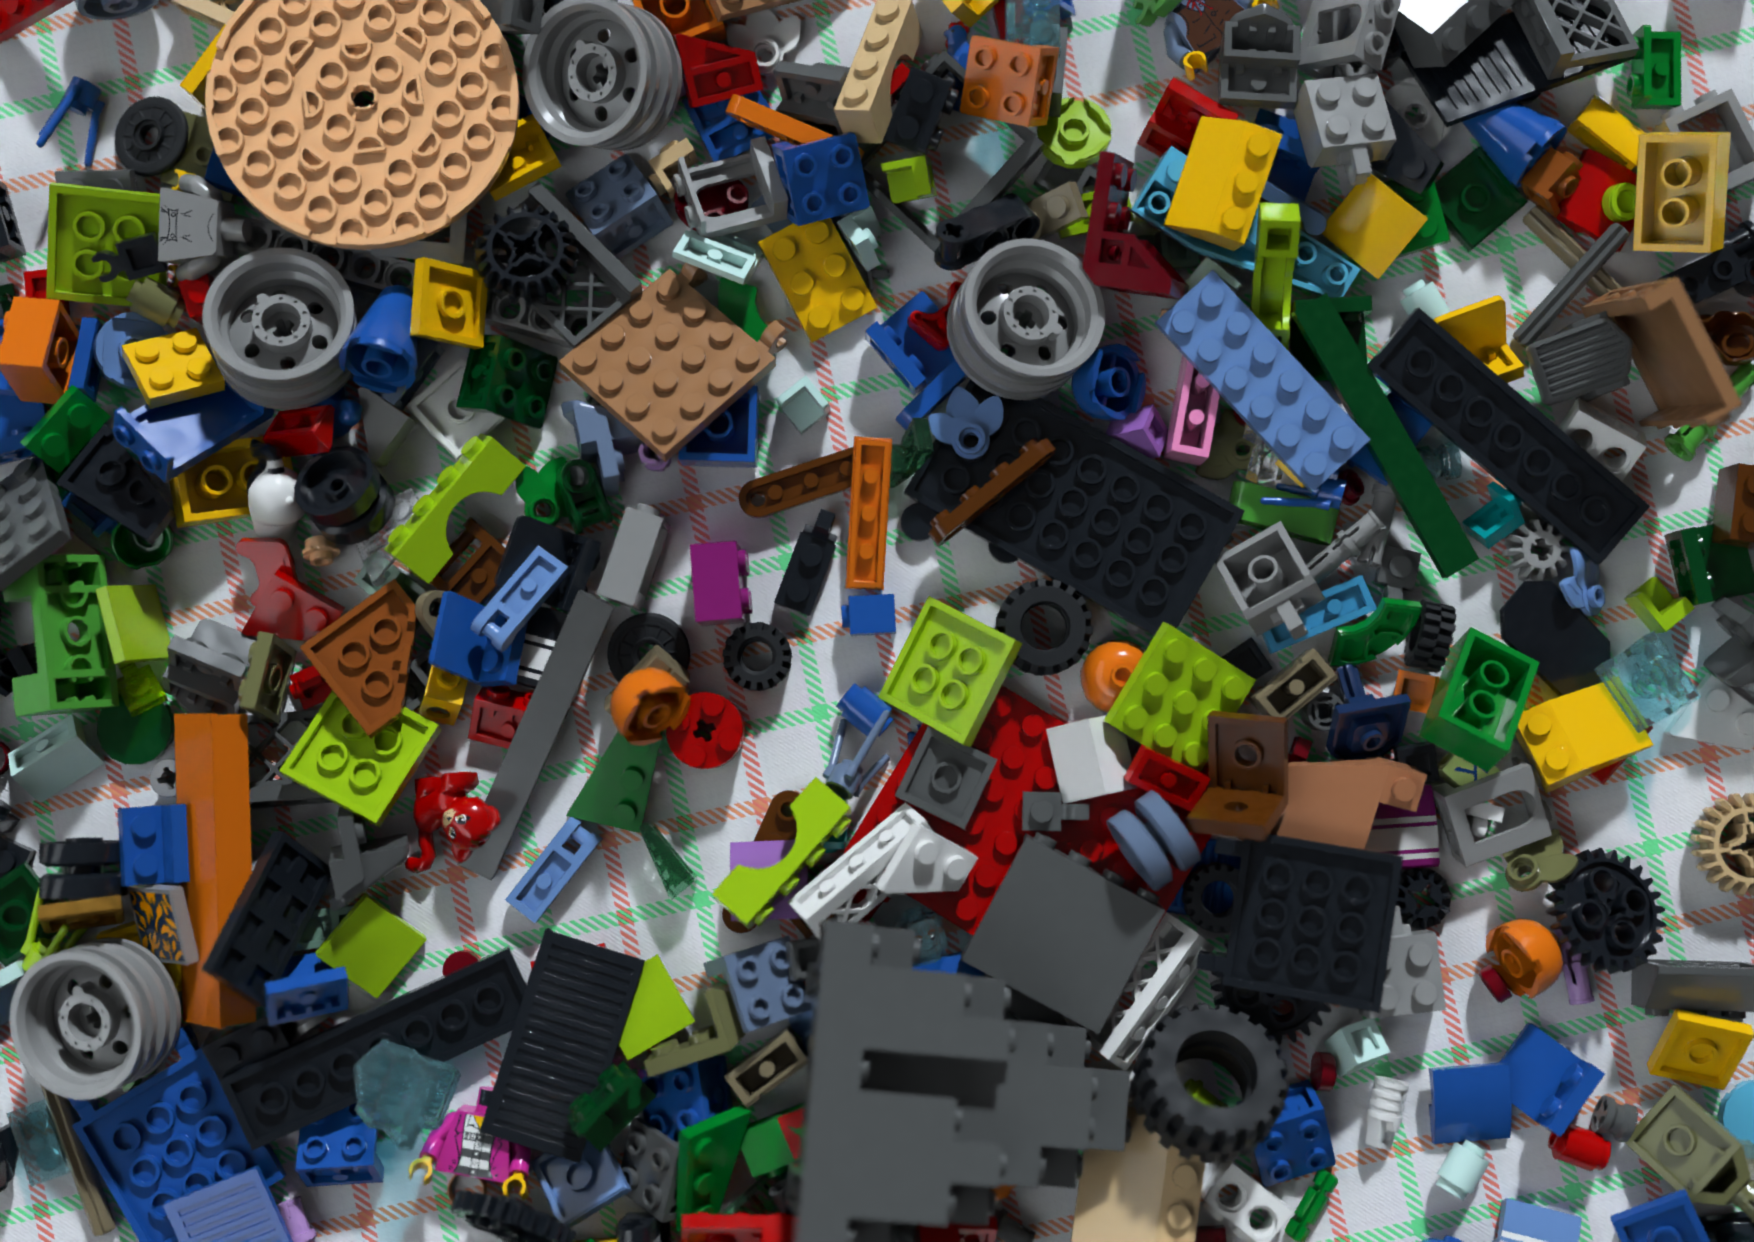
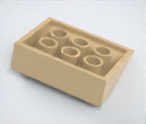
(1138, 1192)

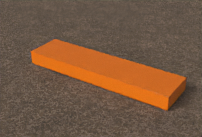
(868, 513)

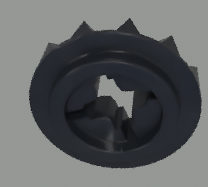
(1438, 890)

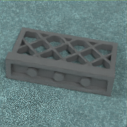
(1551, 37)
(592, 255)
(279, 792)

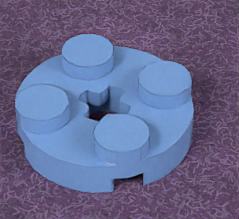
(109, 342)

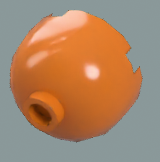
(1108, 670)
(648, 704)
(1526, 955)

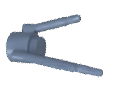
(846, 777)

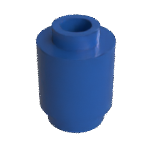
(863, 709)

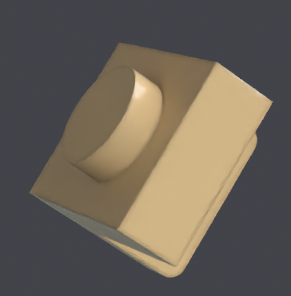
(666, 165)

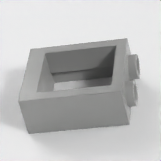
(1734, 122)
(634, 556)

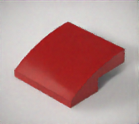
(1178, 117)
(1583, 209)

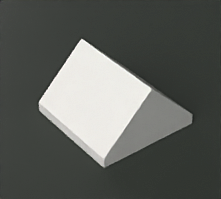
(1089, 759)

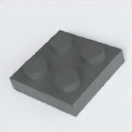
(945, 778)

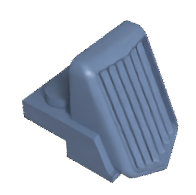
(601, 440)

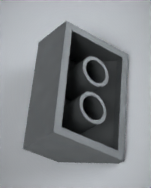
(1441, 29)
(1693, 987)

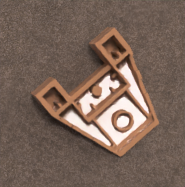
(1340, 798)

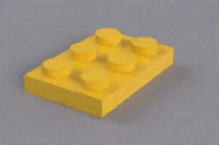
(817, 276)

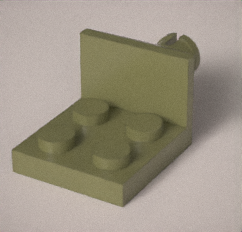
(704, 1041)
(1696, 1152)

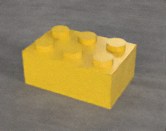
(1681, 191)

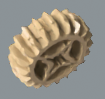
(1712, 848)

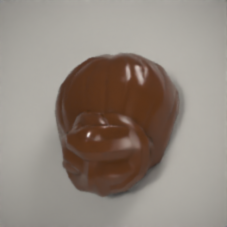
(1731, 336)

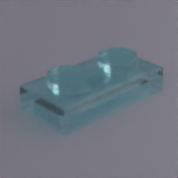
(38, 1142)

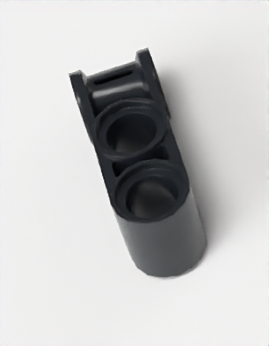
(982, 229)

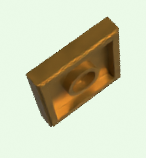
(81, 913)

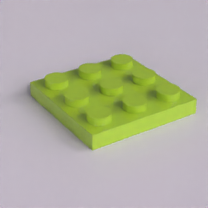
(89, 221)
(950, 671)
(1174, 693)
(356, 771)

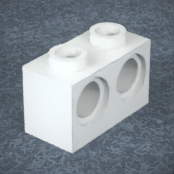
(1605, 433)
(1249, 1197)

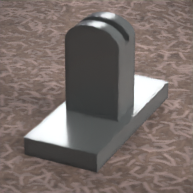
(876, 275)

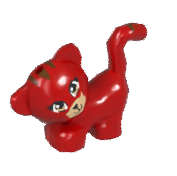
(446, 804)

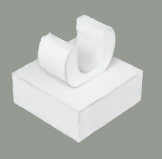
(1480, 814)

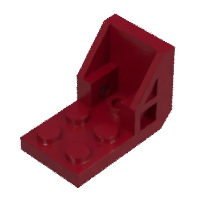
(1141, 266)

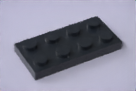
(268, 918)

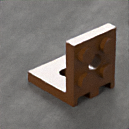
(1243, 794)

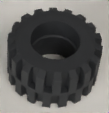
(1072, 609)

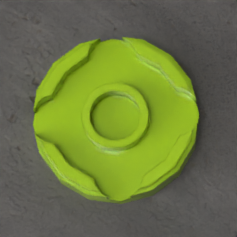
(1076, 135)

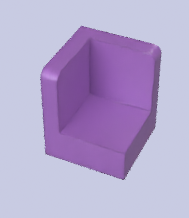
(1141, 431)

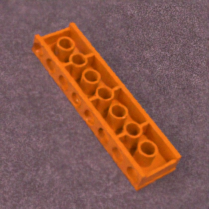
(216, 792)

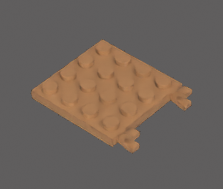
(671, 362)

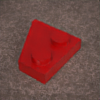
(716, 70)
(292, 610)

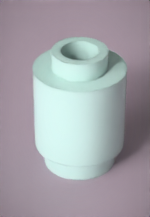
(1424, 297)
(1462, 1169)

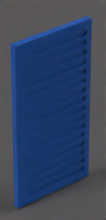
(229, 1211)

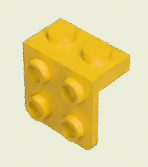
(1483, 332)

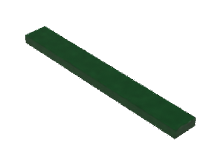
(1388, 438)

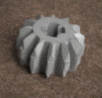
(1530, 564)

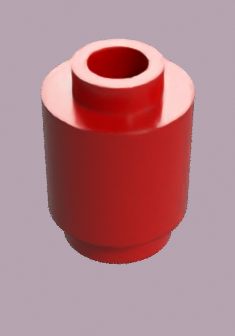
(1580, 1148)

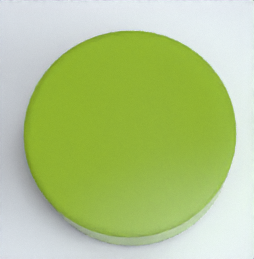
(1619, 202)

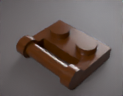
(477, 575)

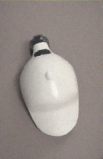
(272, 494)

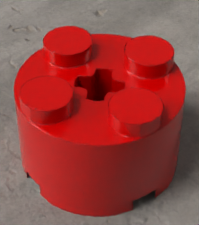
(725, 740)

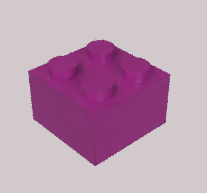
(719, 583)

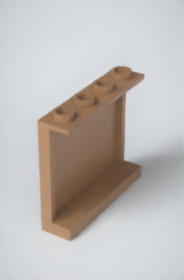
(1671, 353)

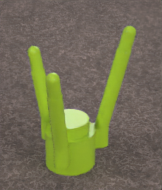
(45, 947)

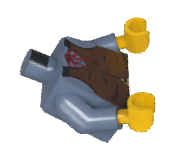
(1196, 30)

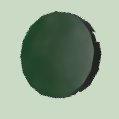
(136, 738)

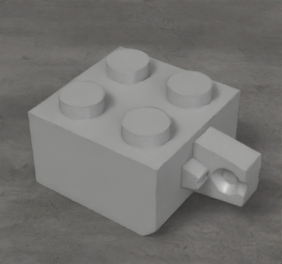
(1344, 123)
(1270, 581)
(1412, 973)

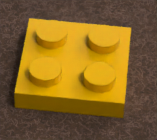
(448, 304)
(173, 368)
(1700, 1049)

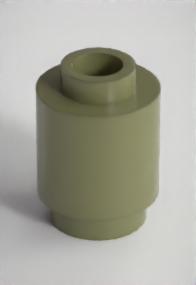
(156, 302)

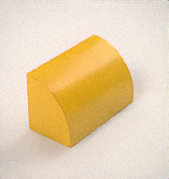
(1607, 132)

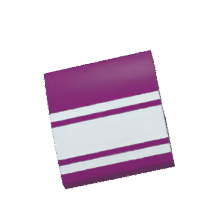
(1408, 832)

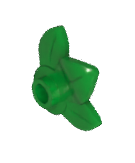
(542, 488)

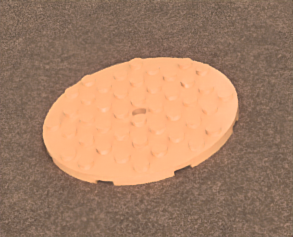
(376, 171)

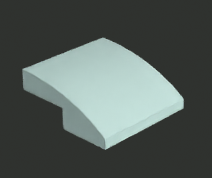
(721, 255)

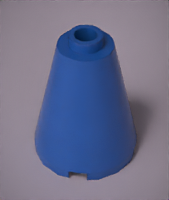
(1516, 138)
(381, 346)

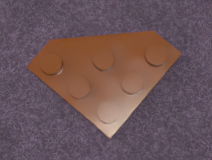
(369, 656)

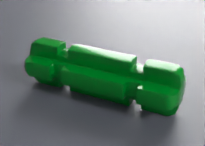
(1311, 1205)

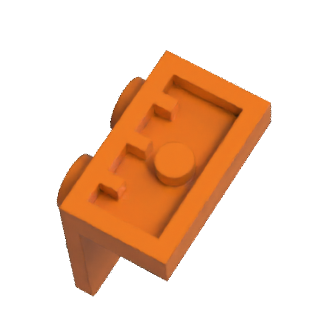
(1009, 81)

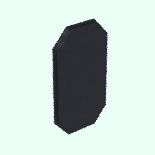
(1553, 633)

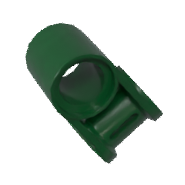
(583, 498)

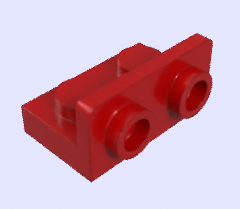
(497, 715)

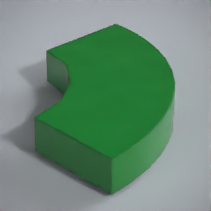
(739, 305)
(1376, 634)

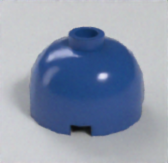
(1109, 383)

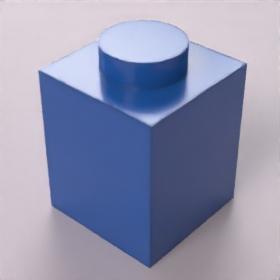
(869, 615)

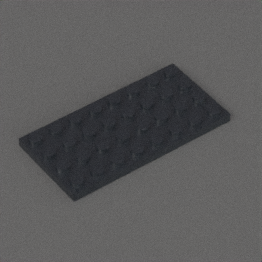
(1090, 514)

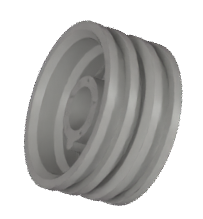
(602, 74)
(1025, 319)
(280, 327)
(119, 1011)

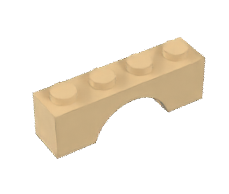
(865, 97)

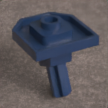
(1362, 723)

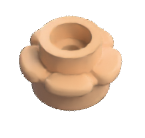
(320, 551)

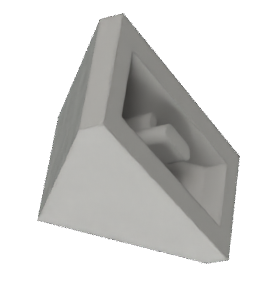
(384, 427)

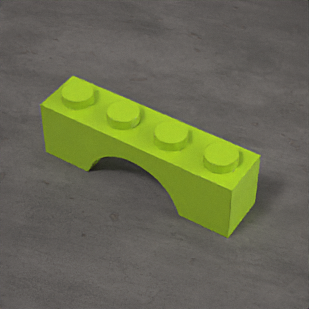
(1274, 266)
(422, 541)
(751, 891)

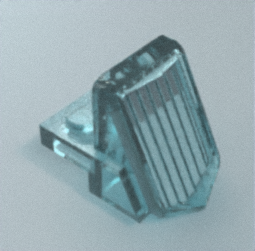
(402, 1091)

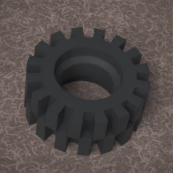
(1430, 637)
(740, 640)

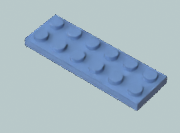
(1262, 381)

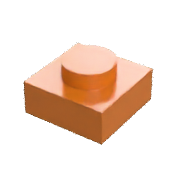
(1418, 687)

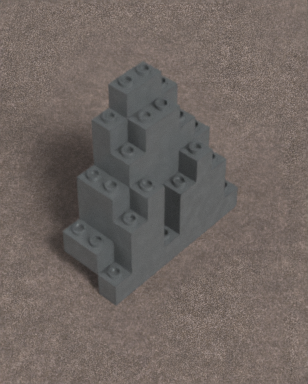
(933, 1094)

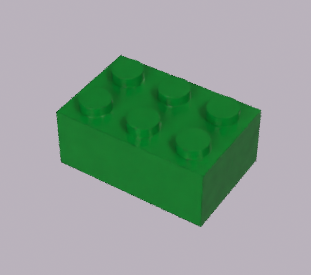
(1479, 699)

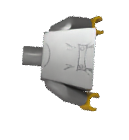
(197, 227)

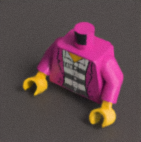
(463, 1150)

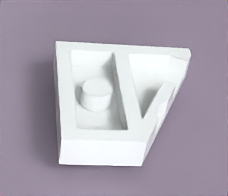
(1716, 717)
(926, 864)

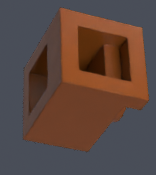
(1552, 180)

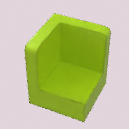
(910, 179)
(1657, 606)

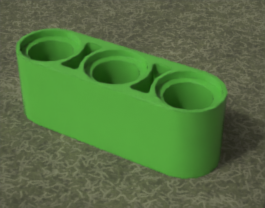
(1301, 523)

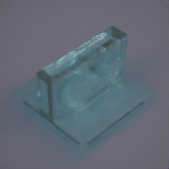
(1033, 22)
(1647, 682)

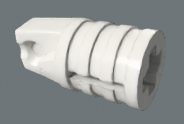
(1385, 1111)

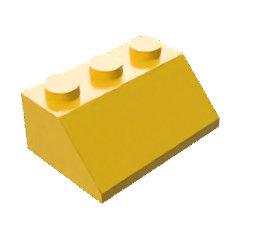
(1222, 181)

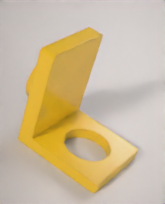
(445, 692)

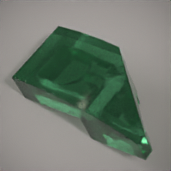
(912, 452)

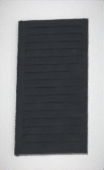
(1501, 69)
(560, 1042)

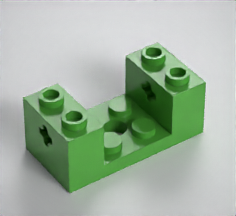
(70, 673)

